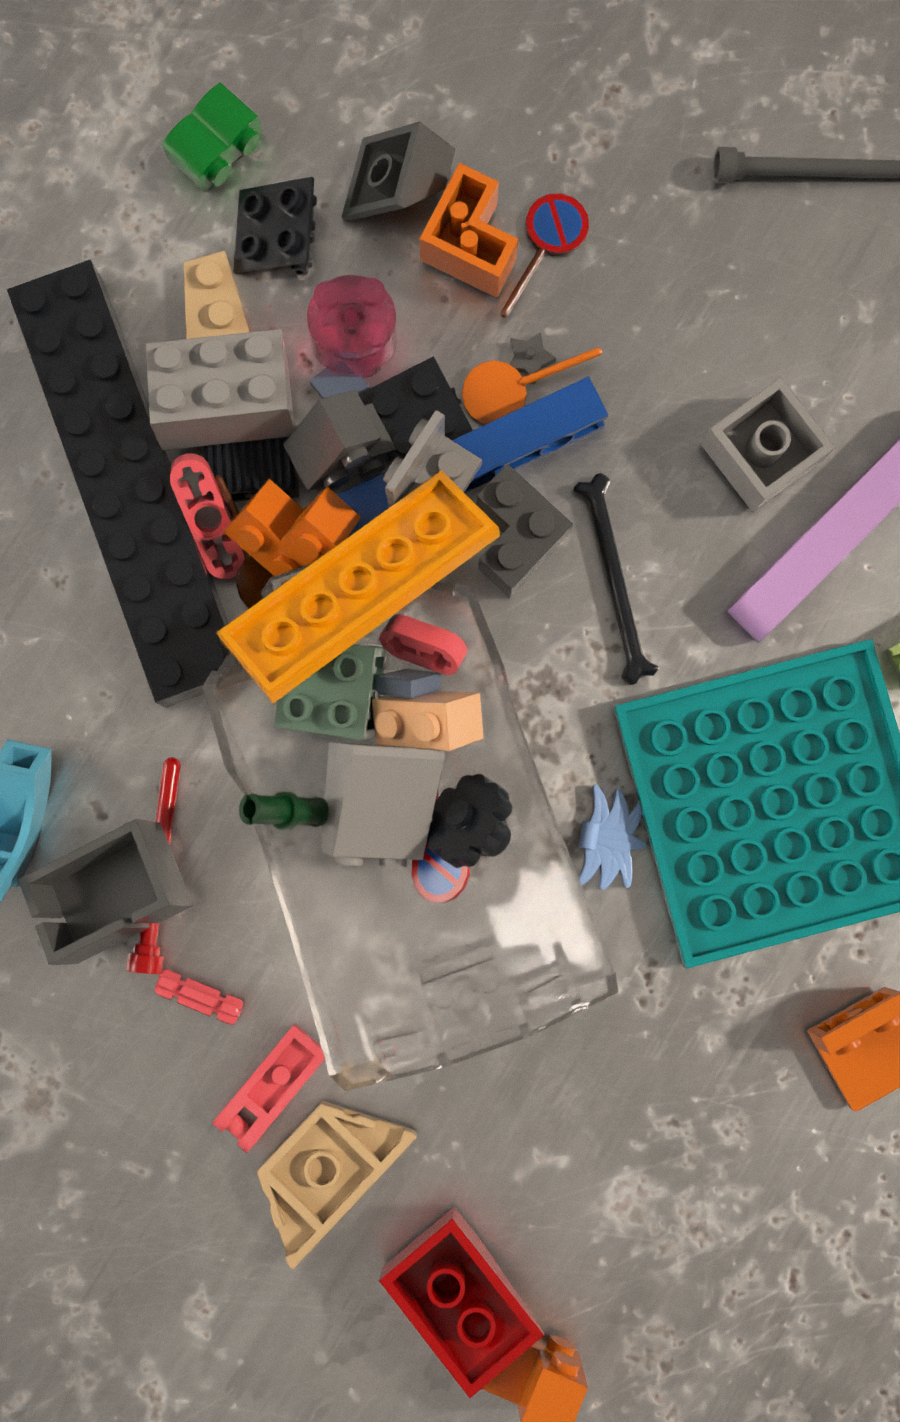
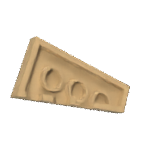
(212, 298)

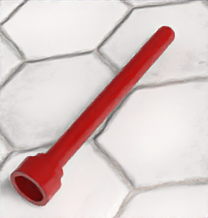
(146, 953)

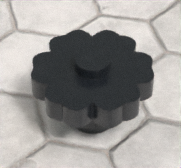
(470, 821)

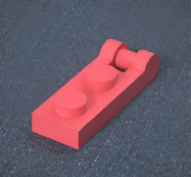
(271, 1086)

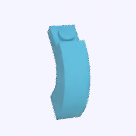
(23, 803)

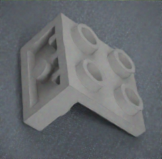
(428, 456)

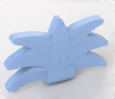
(609, 839)

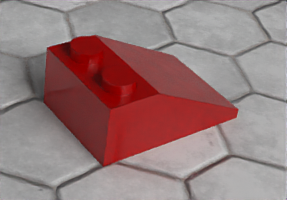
(460, 1302)

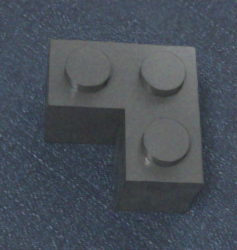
(339, 442)
(529, 529)

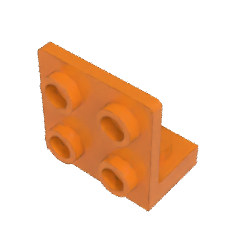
(863, 1047)

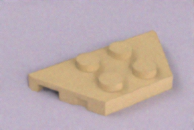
(326, 1171)

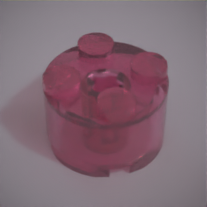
(346, 304)

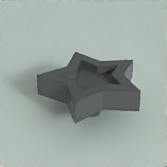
(530, 355)

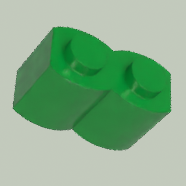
(213, 137)

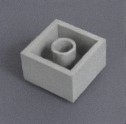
(767, 444)

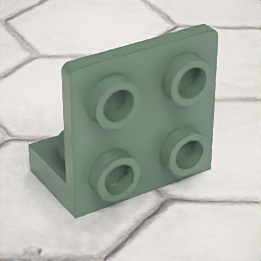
(336, 696)

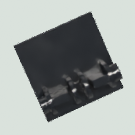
(276, 227)

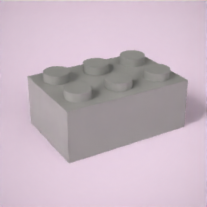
(219, 389)

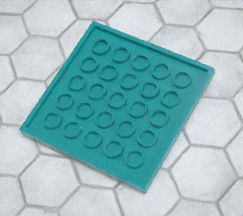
(770, 801)

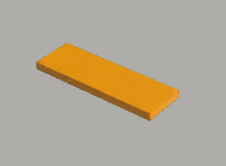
(357, 585)

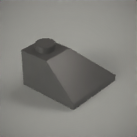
(397, 170)

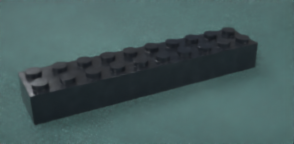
(123, 478)

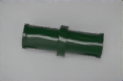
(283, 810)

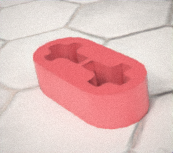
(423, 644)

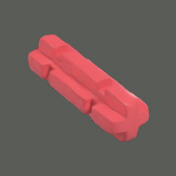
(199, 997)

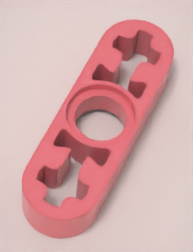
(184, 492)

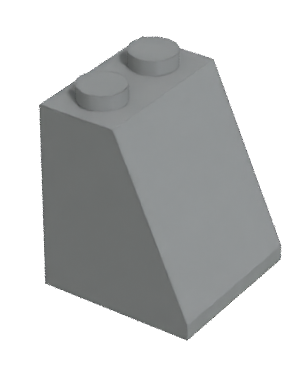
(379, 802)

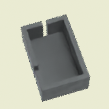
(105, 892)

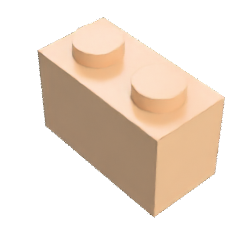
(429, 721)

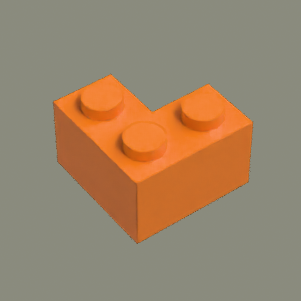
(462, 240)
(285, 534)
(544, 1382)

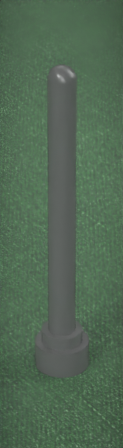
(732, 165)

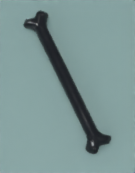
(636, 662)

